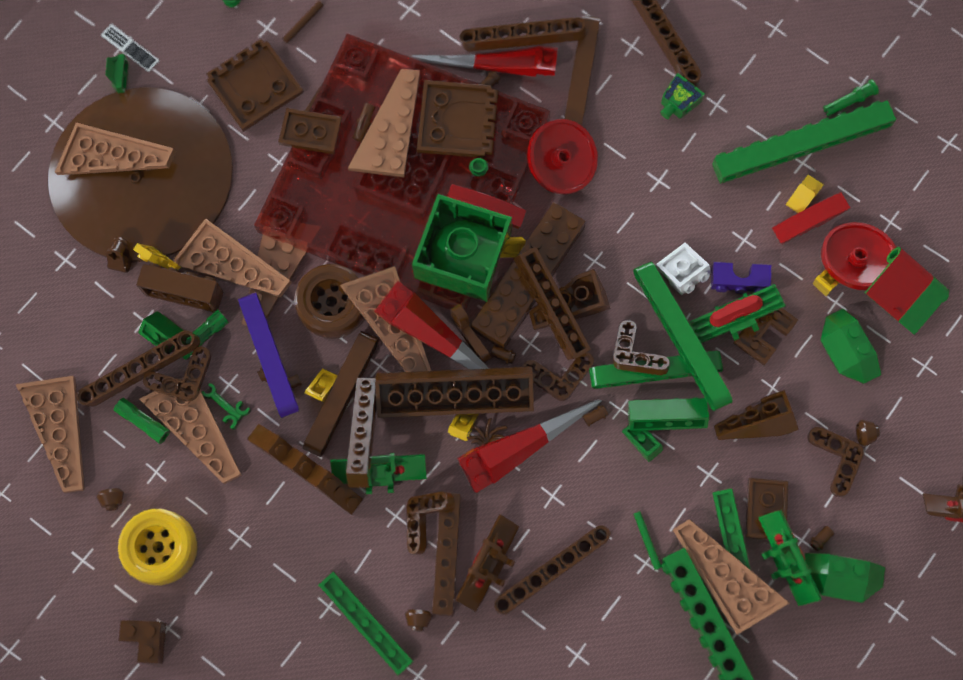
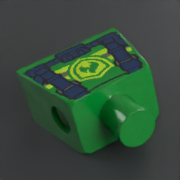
(680, 98)

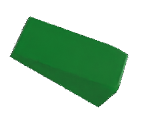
(644, 443)

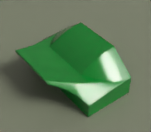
(117, 72)

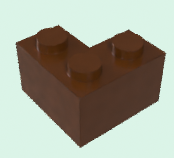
(149, 636)

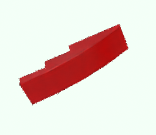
(488, 202)
(811, 218)

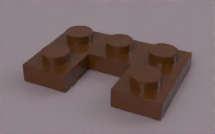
(753, 343)

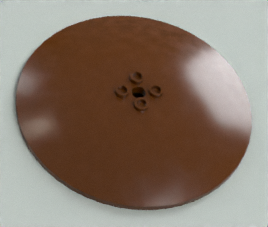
(153, 204)

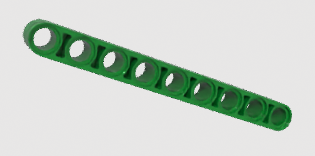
(682, 336)

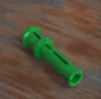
(858, 95)

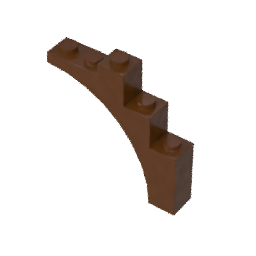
(305, 468)

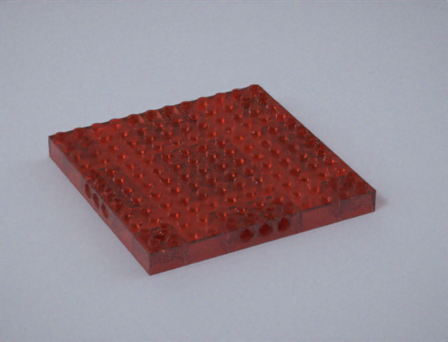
(378, 218)

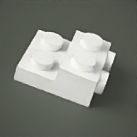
(684, 269)

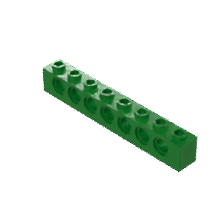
(730, 651)

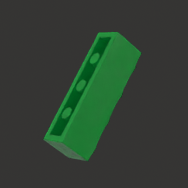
(668, 414)

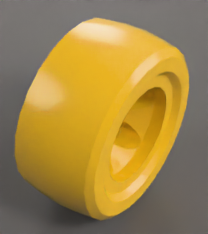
(135, 536)

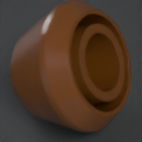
(867, 432)
(110, 498)
(418, 619)

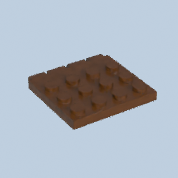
(254, 84)
(457, 119)

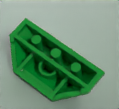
(849, 347)
(845, 576)

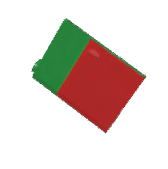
(907, 291)

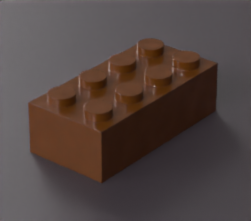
(180, 287)

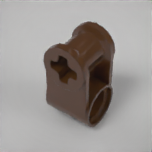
(119, 255)

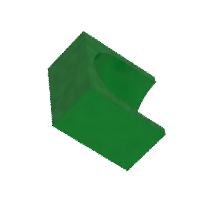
(461, 247)

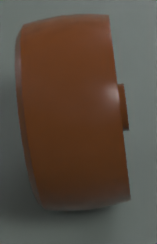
(306, 297)

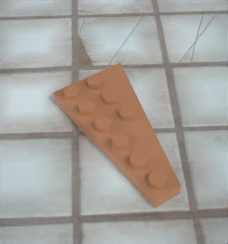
(388, 138)
(105, 151)
(222, 257)
(282, 258)
(366, 295)
(56, 421)
(196, 429)
(734, 586)

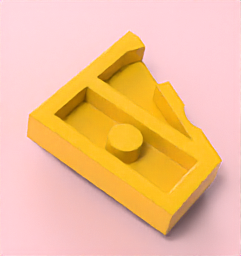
(149, 253)

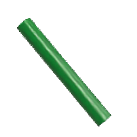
(647, 540)

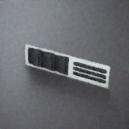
(129, 47)

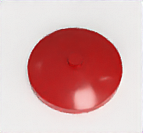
(562, 156)
(856, 254)

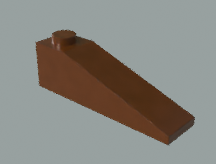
(582, 295)
(766, 419)

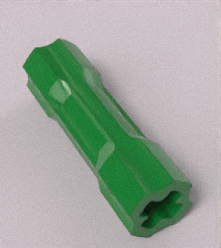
(213, 324)
(141, 420)

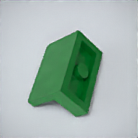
(158, 328)

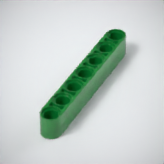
(609, 376)

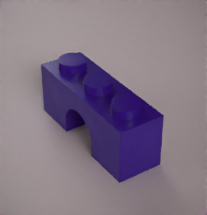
(724, 278)

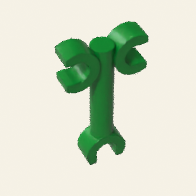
(235, 414)

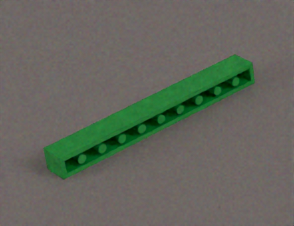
(803, 141)

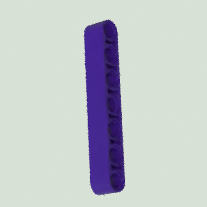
(268, 355)

